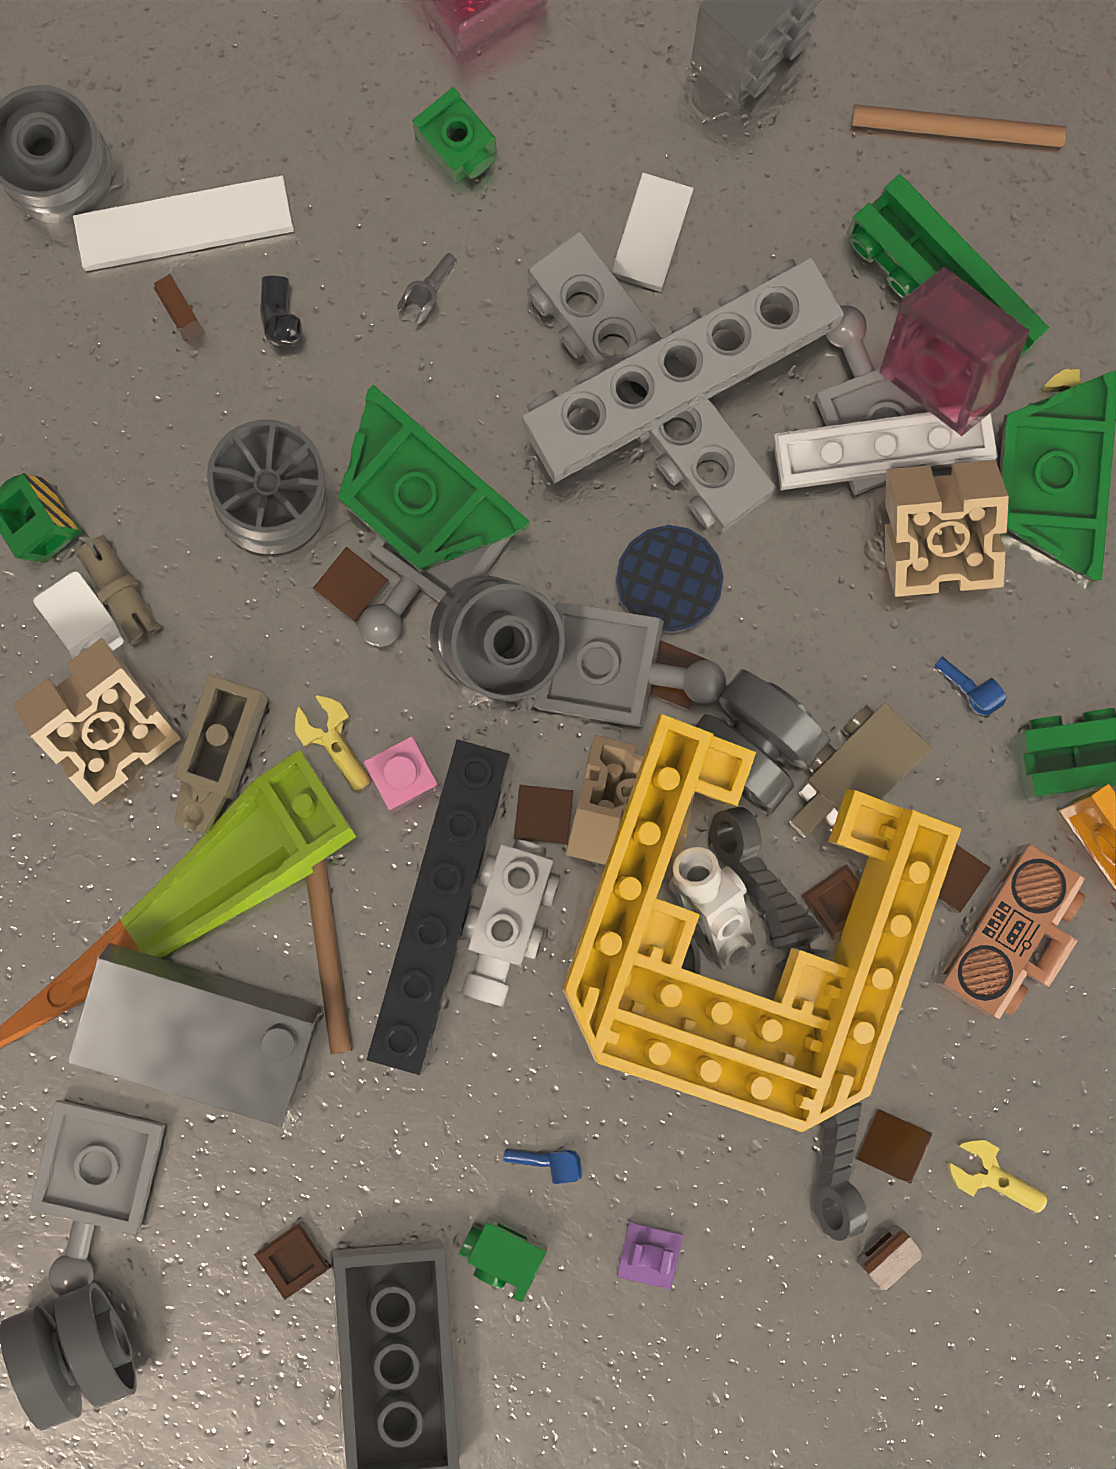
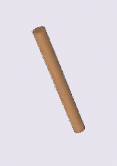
(958, 126)
(328, 960)

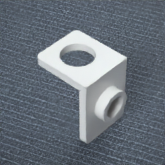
(77, 614)

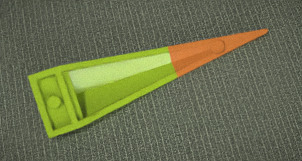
(251, 852)

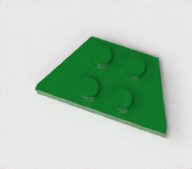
(1060, 473)
(419, 491)

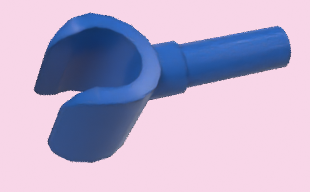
(982, 698)
(564, 1164)

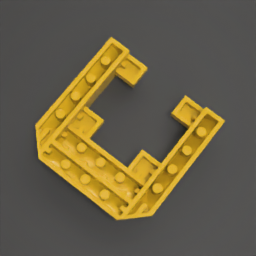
(829, 1019)

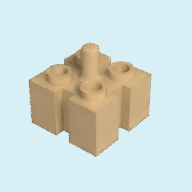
(945, 528)
(96, 721)
(603, 800)

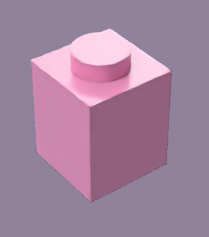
(402, 775)

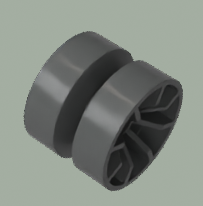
(52, 154)
(267, 486)
(497, 637)
(771, 726)
(67, 1356)

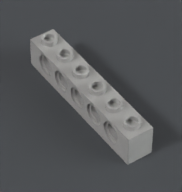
(578, 268)
(795, 287)

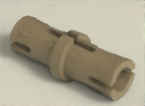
(117, 589)

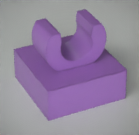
(649, 1255)

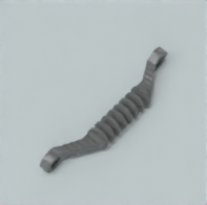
(794, 929)

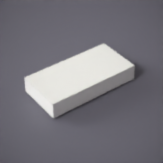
(652, 232)

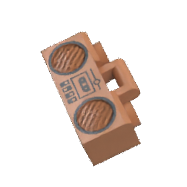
(1018, 913)

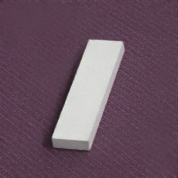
(183, 223)
(873, 446)

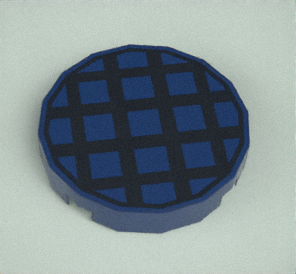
(670, 577)

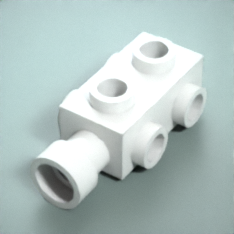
(719, 901)
(512, 905)

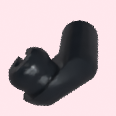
(276, 321)

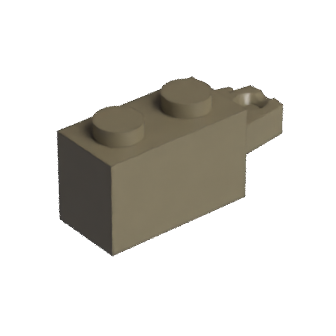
(216, 750)
(869, 761)

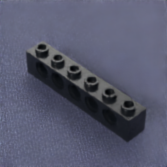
(439, 907)

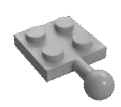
(867, 395)
(382, 623)
(613, 665)
(97, 1174)

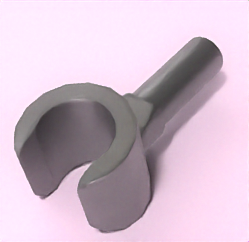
(424, 292)

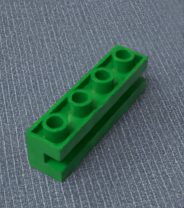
(917, 242)
(1068, 756)

